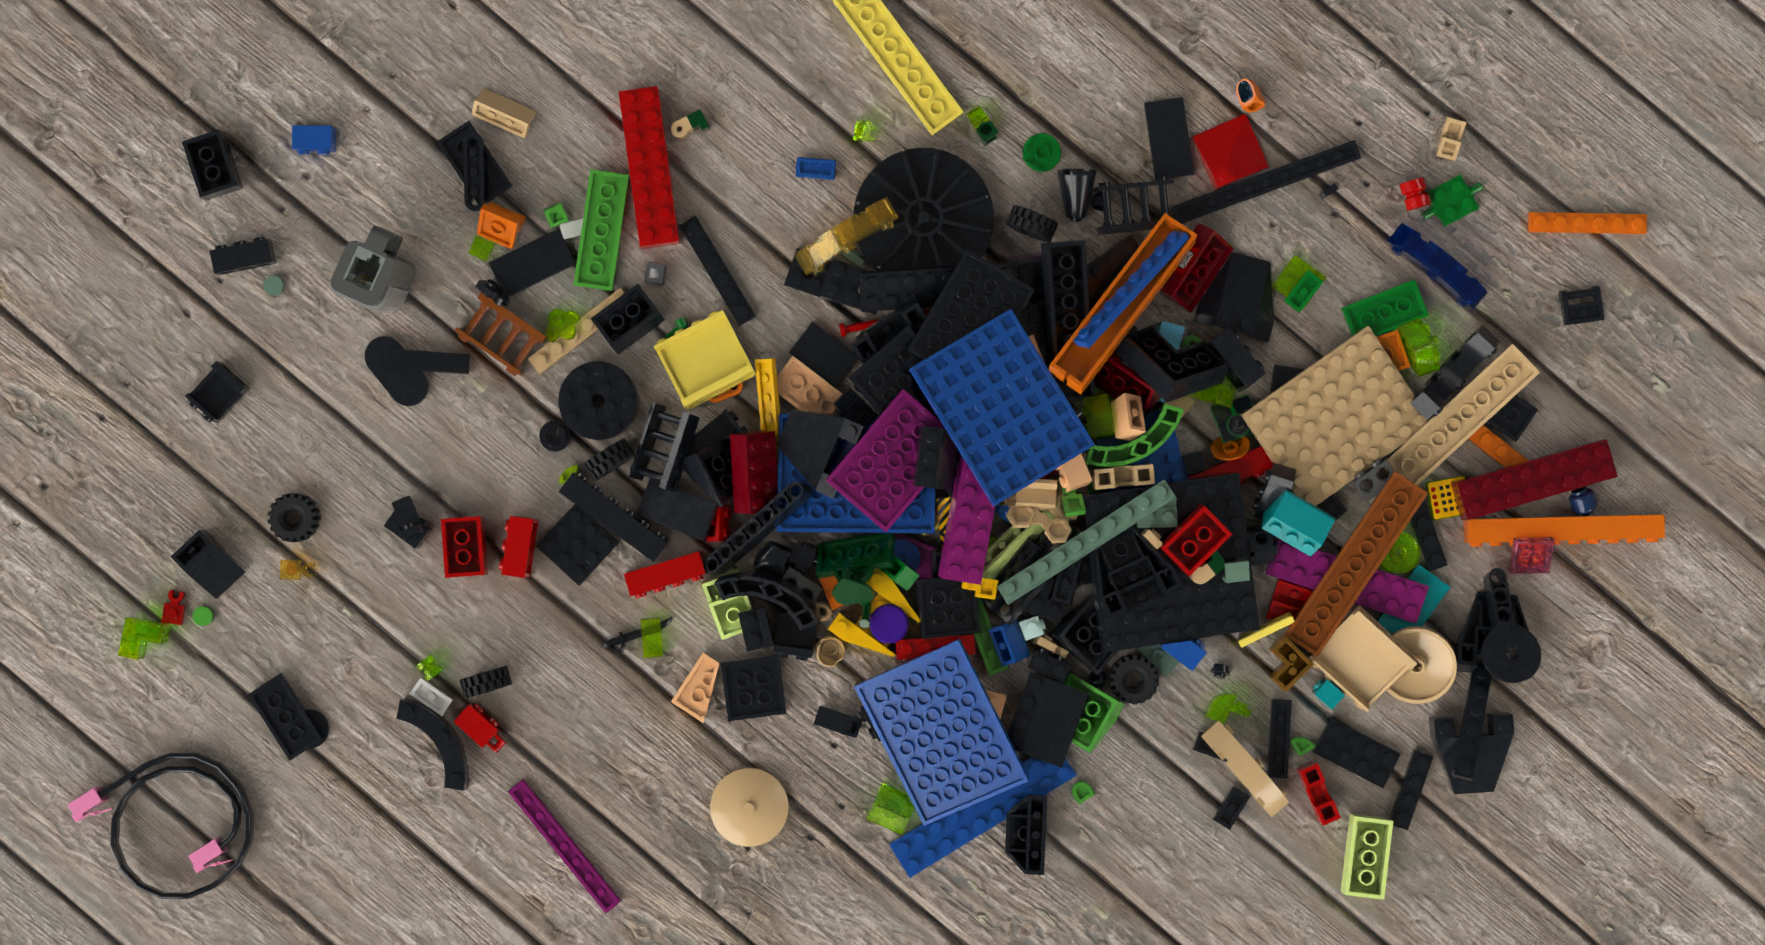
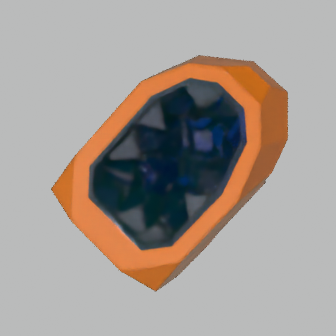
(1249, 95)

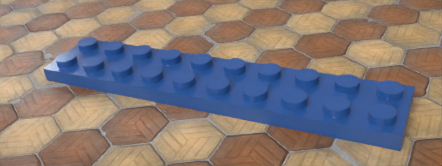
(937, 839)

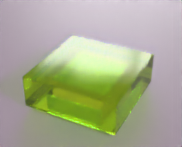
(481, 248)

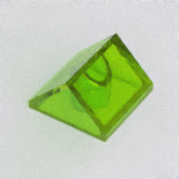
(891, 809)

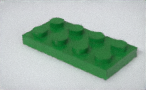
(1386, 309)

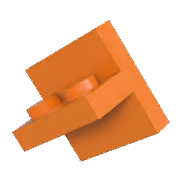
(499, 224)

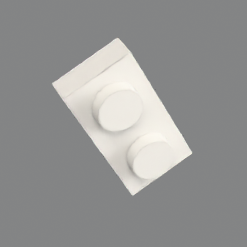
(431, 696)

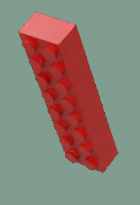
(649, 167)

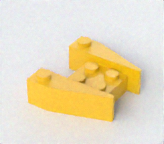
(887, 594)

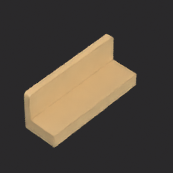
(503, 112)

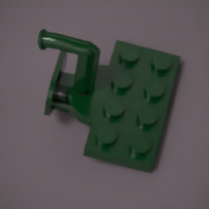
(852, 565)

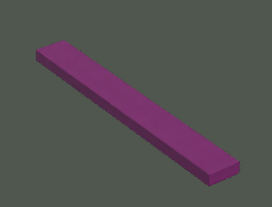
(564, 846)

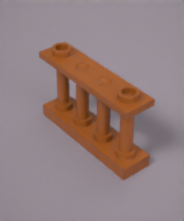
(518, 326)

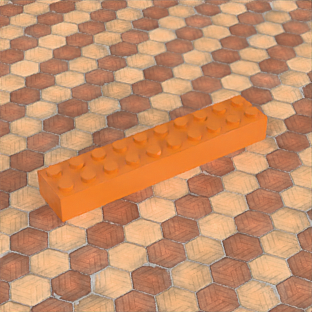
(1082, 364)

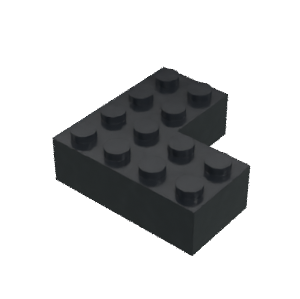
(1170, 370)

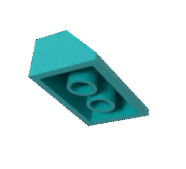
(1297, 522)

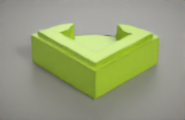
(567, 473)

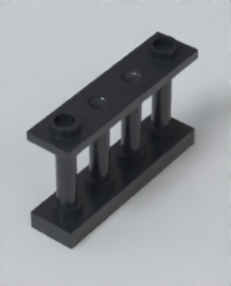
(1128, 224)
(680, 448)

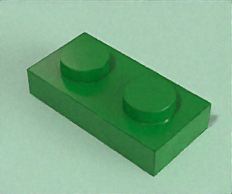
(1303, 291)

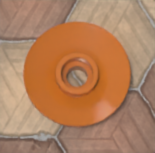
(1230, 450)

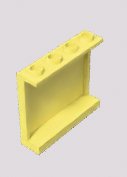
(704, 359)

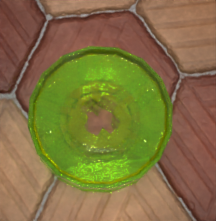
(1406, 559)

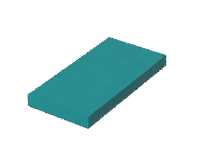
(1435, 593)

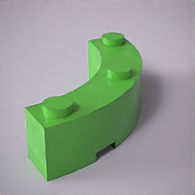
(1141, 447)

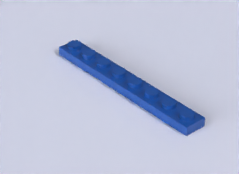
(1129, 291)

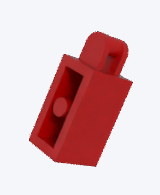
(480, 727)

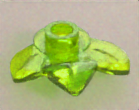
(562, 327)

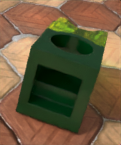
(982, 125)

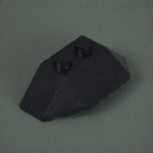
(1027, 834)

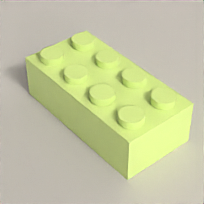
(1366, 856)

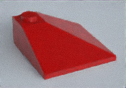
(1230, 152)

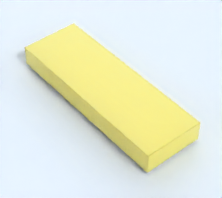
(1266, 629)

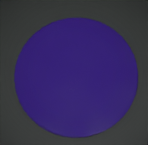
(888, 623)

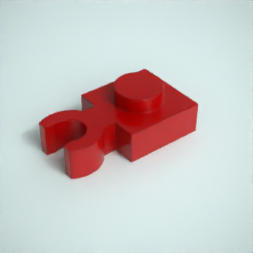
(173, 611)

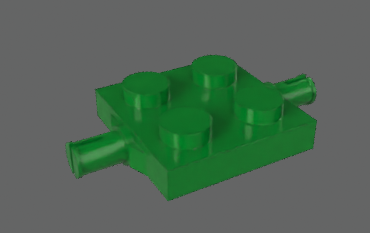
(1452, 201)

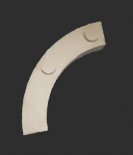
(1245, 768)

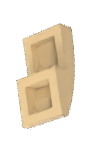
(1451, 138)

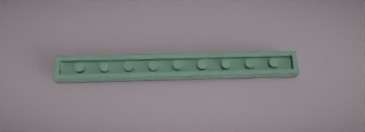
(1086, 541)

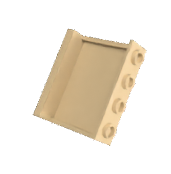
(1363, 658)

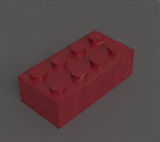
(753, 470)

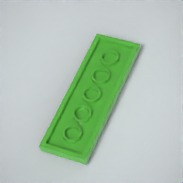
(601, 230)

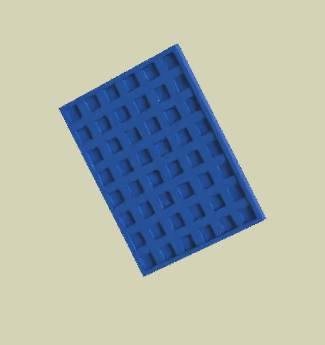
(1001, 407)

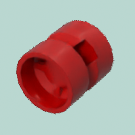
(1415, 194)

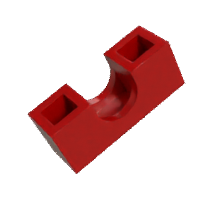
(1315, 788)

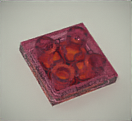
(1531, 555)

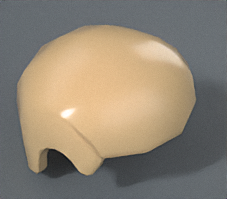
(829, 651)

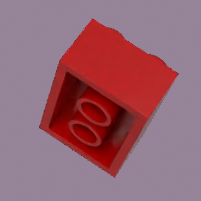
(1195, 540)
(464, 546)
(519, 546)

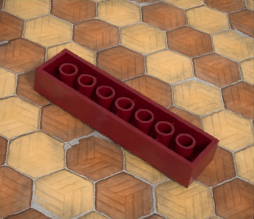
(1534, 479)

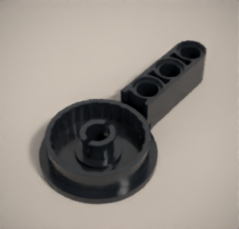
(1507, 636)

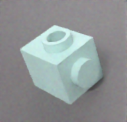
(1032, 627)

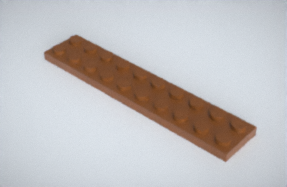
(1356, 563)

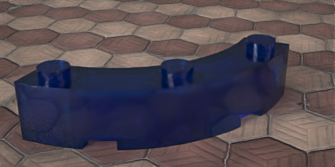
(1438, 265)

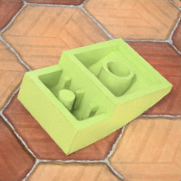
(725, 611)

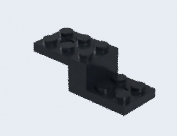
(835, 283)

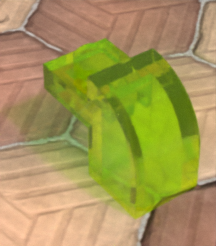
(1217, 395)
(1220, 707)

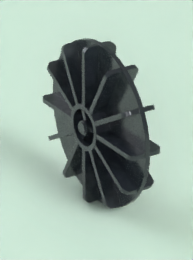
(939, 210)

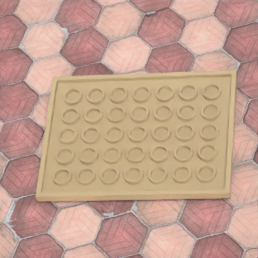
(1336, 417)

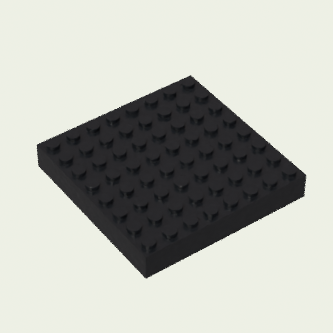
(1194, 608)

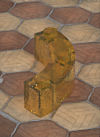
(846, 235)

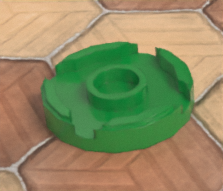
(1041, 152)

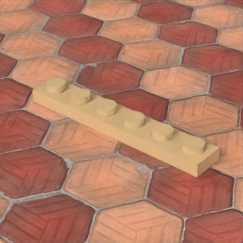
(553, 352)

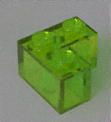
(1420, 346)
(1099, 417)
(138, 632)

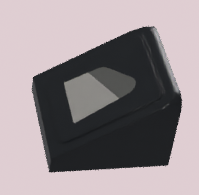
(655, 274)

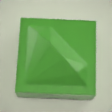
(556, 214)

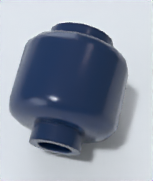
(1583, 501)

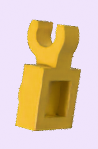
(986, 590)

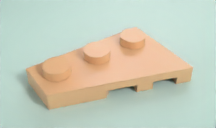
(698, 687)

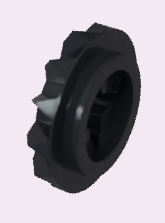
(546, 439)

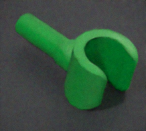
(681, 324)

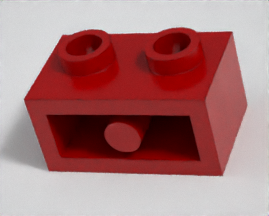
(720, 527)

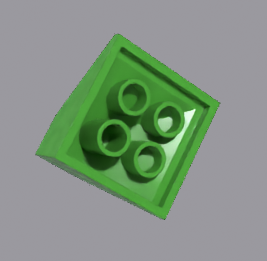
(1098, 715)

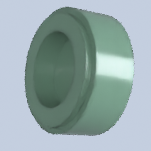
(274, 285)

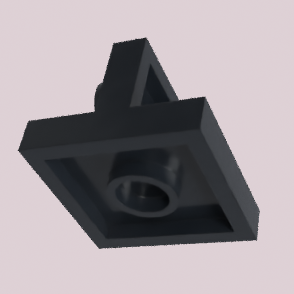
(756, 628)

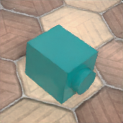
(1327, 693)

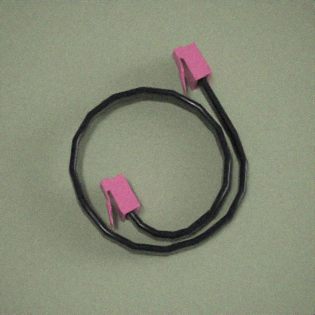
(199, 858)

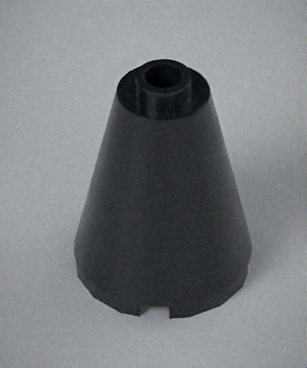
(1076, 191)

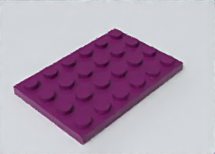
(882, 463)

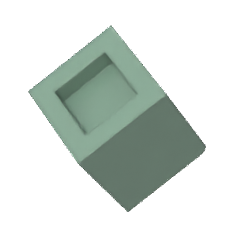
(1237, 571)

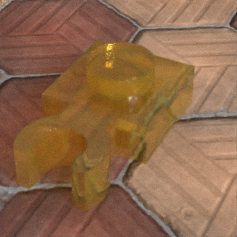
(293, 569)

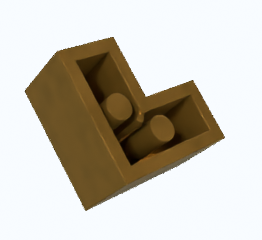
(1293, 664)

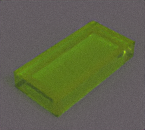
(651, 637)

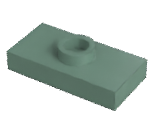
(1160, 658)

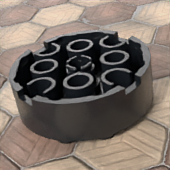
(579, 394)

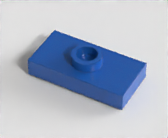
(815, 168)

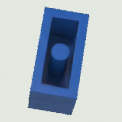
(313, 139)
(1009, 643)

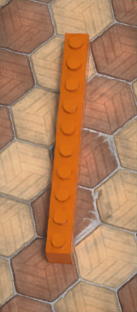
(1565, 529)

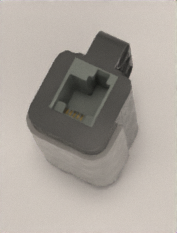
(374, 273)

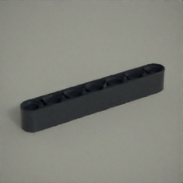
(765, 524)

